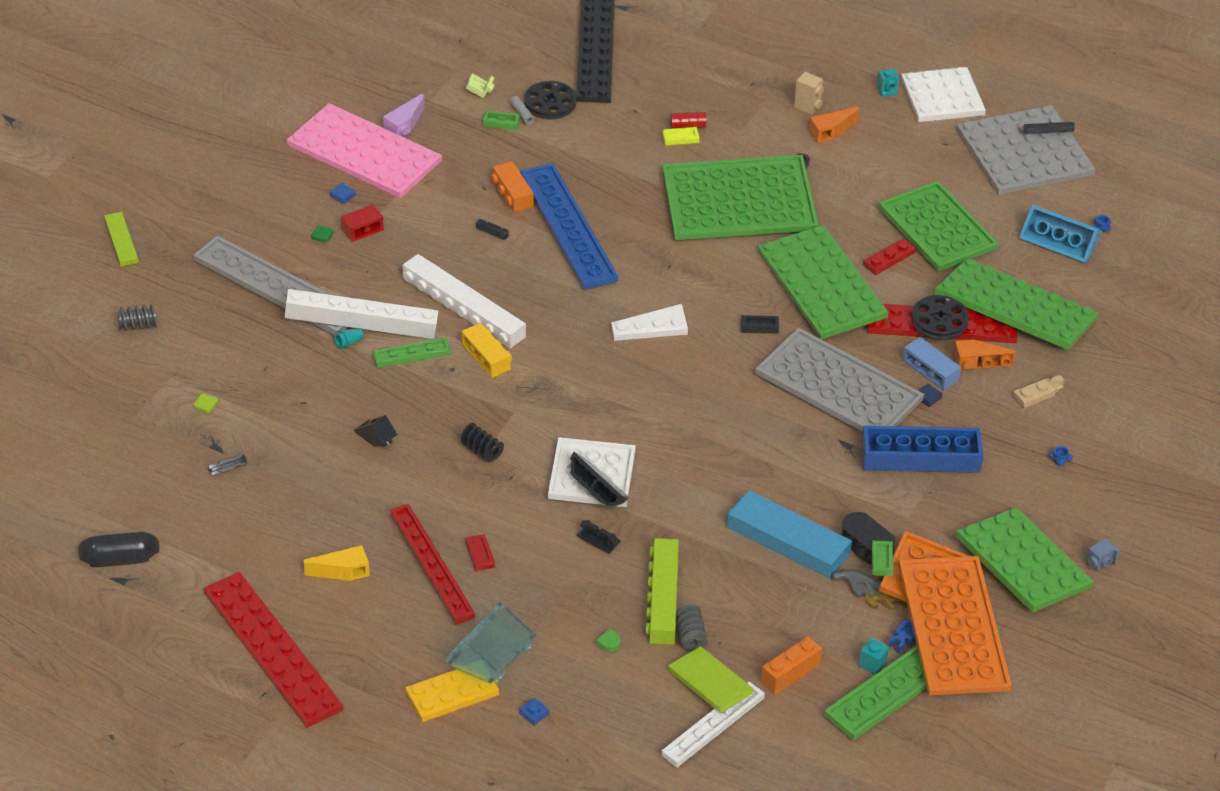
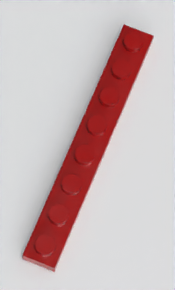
(432, 564)

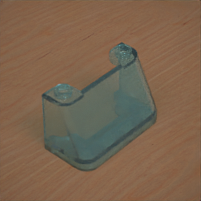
(491, 645)

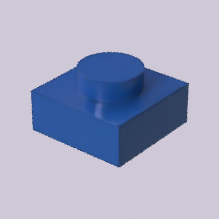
(534, 711)

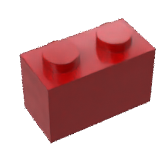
(362, 223)

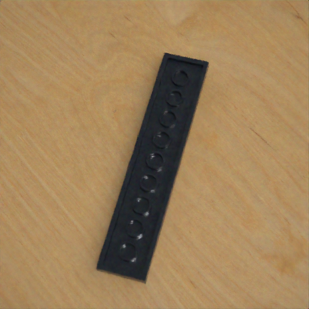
(595, 51)

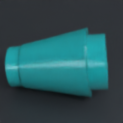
(346, 338)

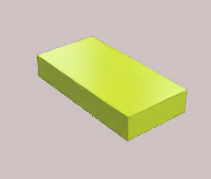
(680, 136)

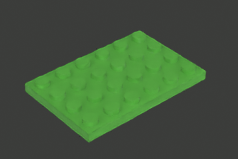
(938, 225)
(1024, 559)

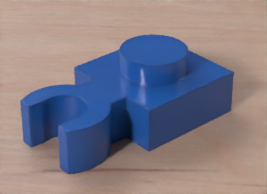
(903, 634)

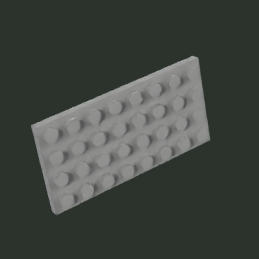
(838, 382)

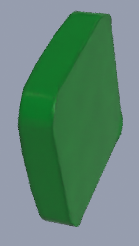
(322, 233)

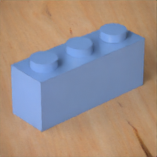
(931, 363)

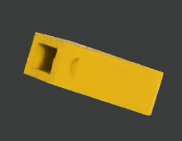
(340, 565)

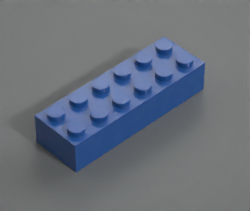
(922, 448)

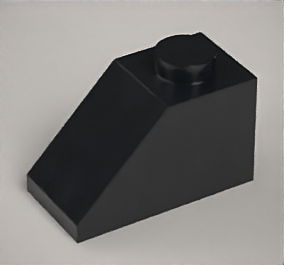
(377, 431)

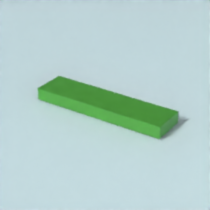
(411, 352)

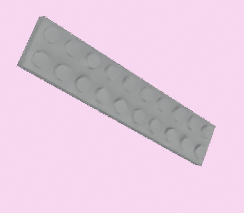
(255, 274)

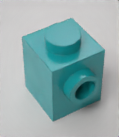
(873, 656)

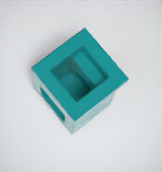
(888, 82)

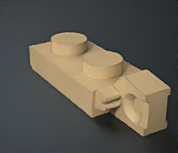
(1038, 391)

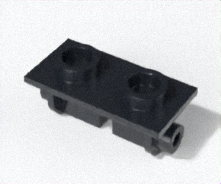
(598, 537)

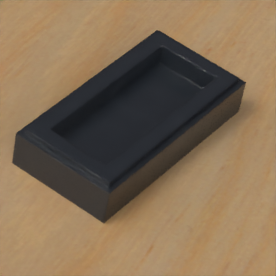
(759, 324)

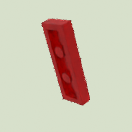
(889, 256)

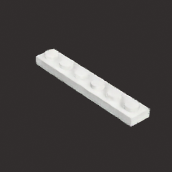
(708, 729)

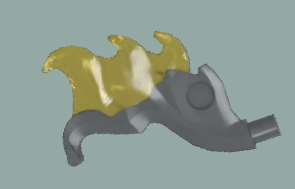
(869, 587)

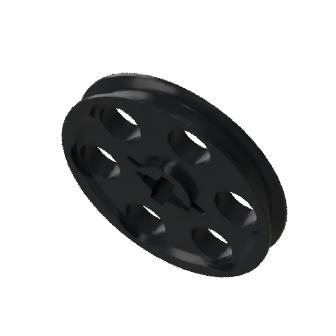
(546, 96)
(933, 316)

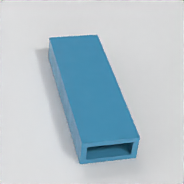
(789, 534)

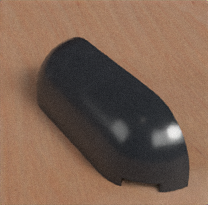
(596, 481)
(118, 549)

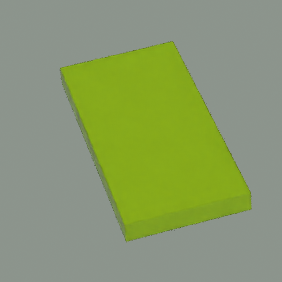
(710, 679)

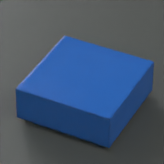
(342, 193)

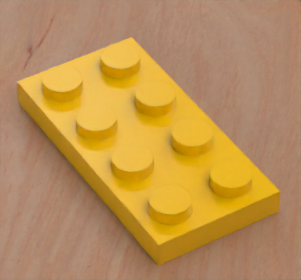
(448, 693)

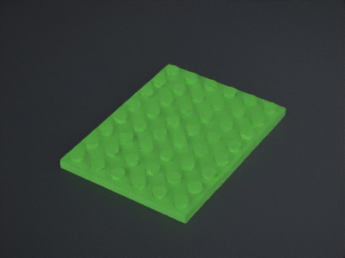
(739, 197)

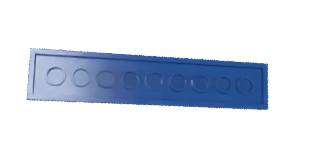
(569, 227)

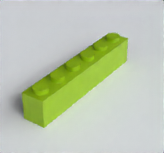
(664, 591)

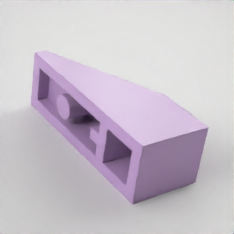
(404, 117)

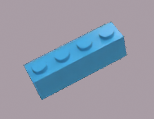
(1060, 234)

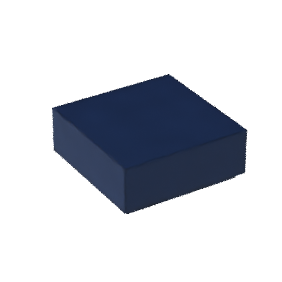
(931, 395)

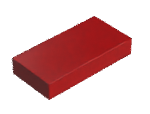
(480, 552)

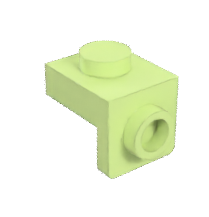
(479, 86)

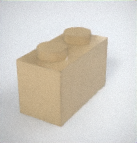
(808, 93)

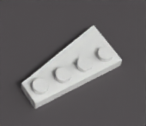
(657, 323)

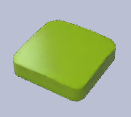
(205, 403)

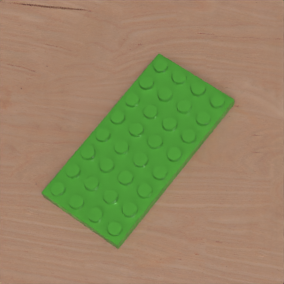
(822, 282)
(1018, 303)

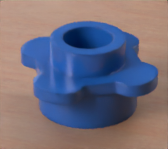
(1102, 222)
(1061, 455)

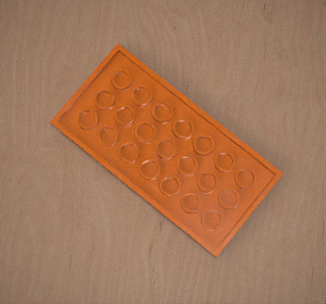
(954, 626)

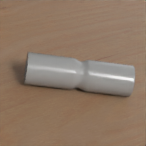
(522, 110)

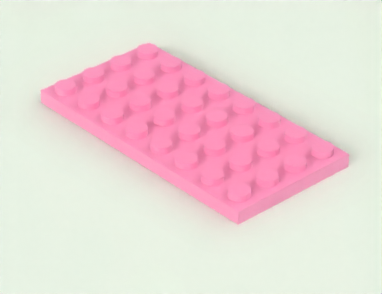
(364, 150)

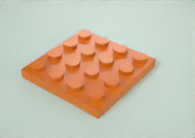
(912, 547)

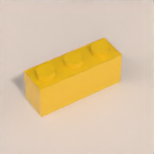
(486, 350)

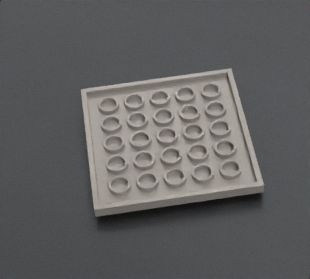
(1023, 160)

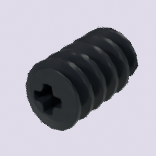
(481, 442)

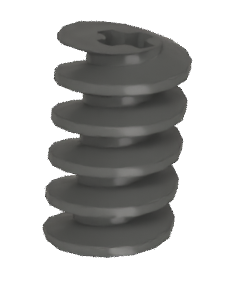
(137, 317)
(691, 627)

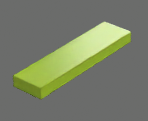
(121, 239)

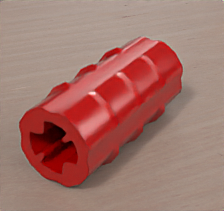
(686, 120)

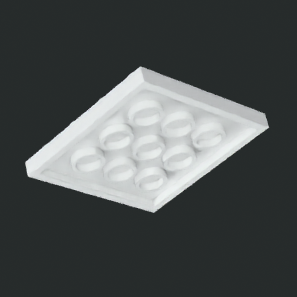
(942, 94)
(611, 458)

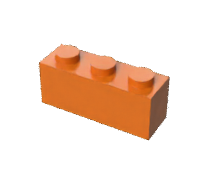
(512, 186)
(791, 665)

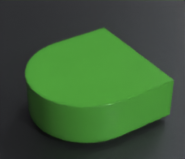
(609, 641)

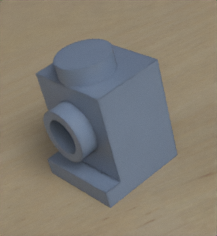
(1102, 555)

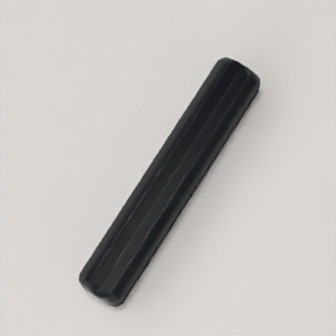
(1048, 127)

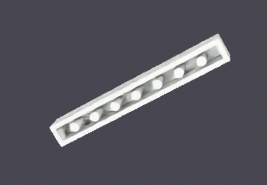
(464, 300)
(361, 314)

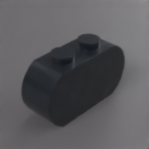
(862, 531)

